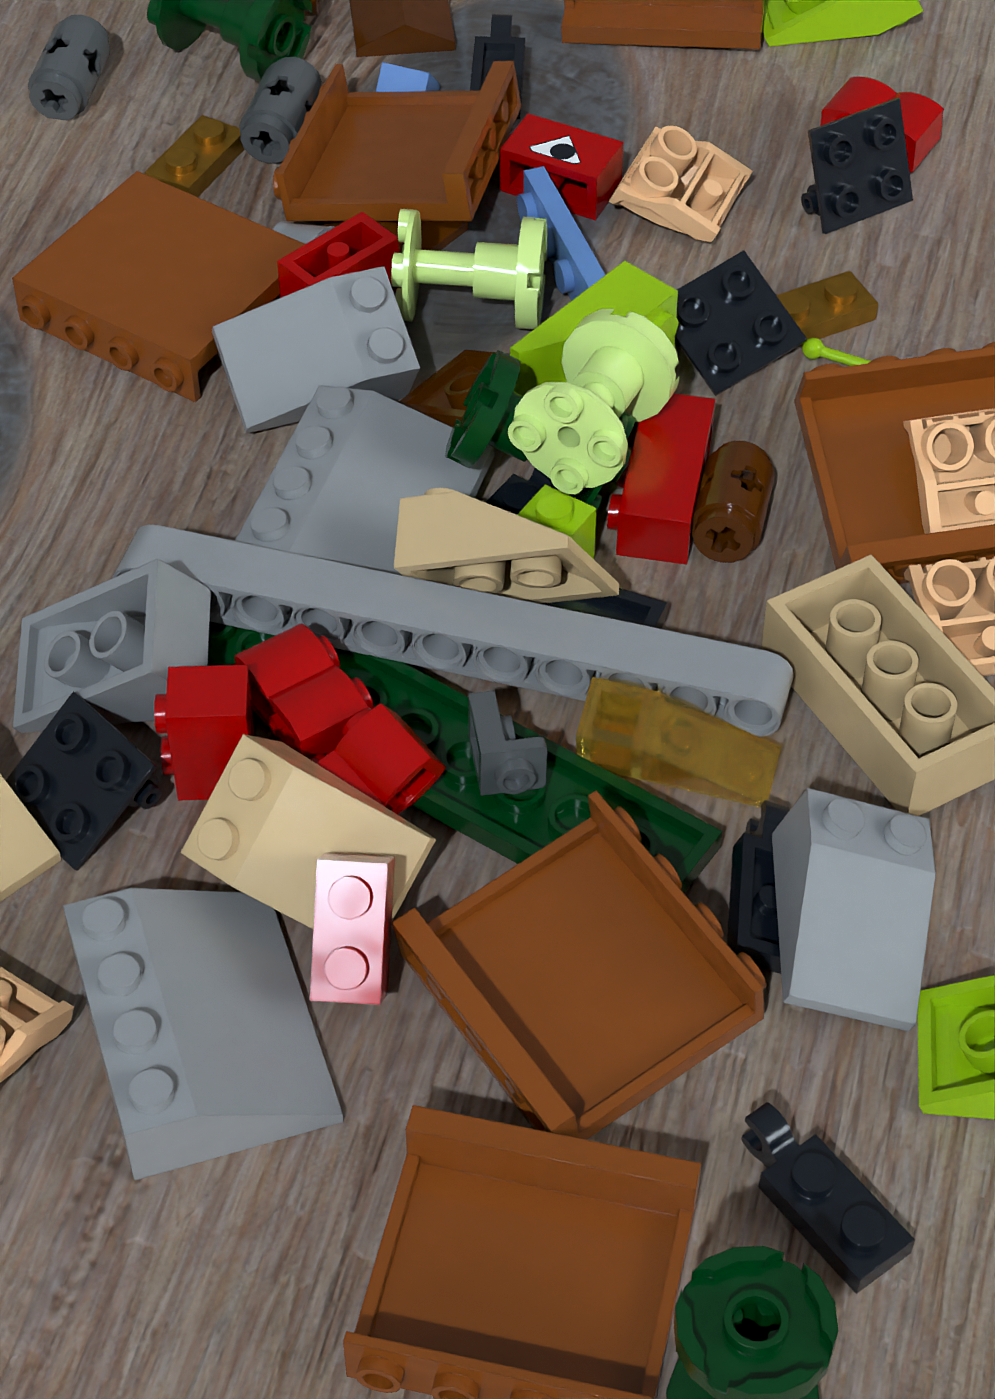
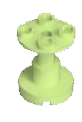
(492, 271)
(574, 425)

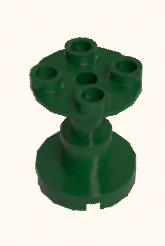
(259, 28)
(490, 413)
(752, 1329)

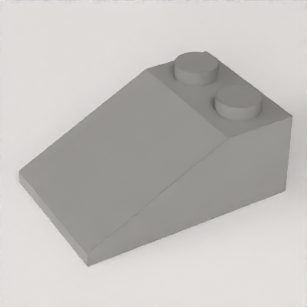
(324, 335)
(111, 646)
(853, 907)

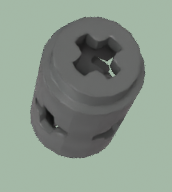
(69, 67)
(279, 108)

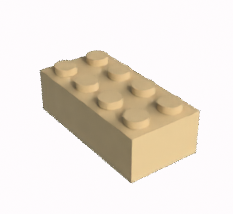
(886, 685)

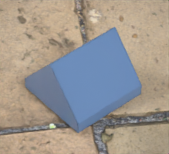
(403, 79)

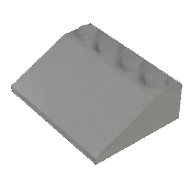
(345, 476)
(198, 1024)

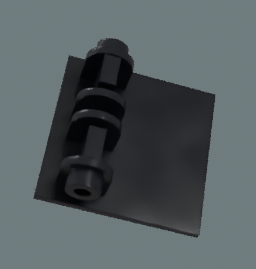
(858, 166)
(733, 323)
(82, 779)

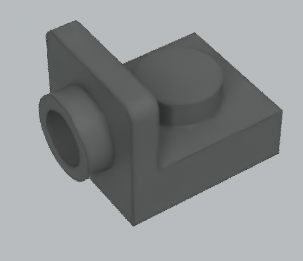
(498, 758)

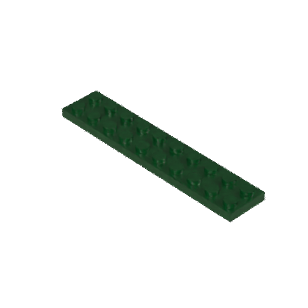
(503, 822)

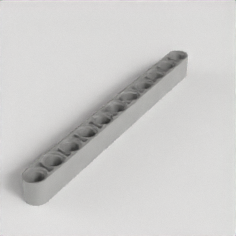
(468, 629)

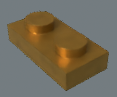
(198, 156)
(830, 305)

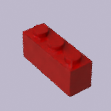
(663, 481)

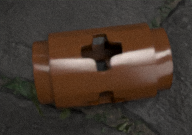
(732, 502)

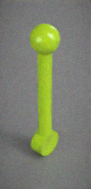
(814, 349)

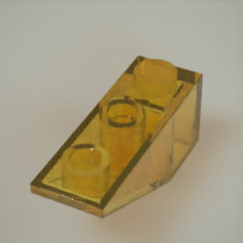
(673, 744)

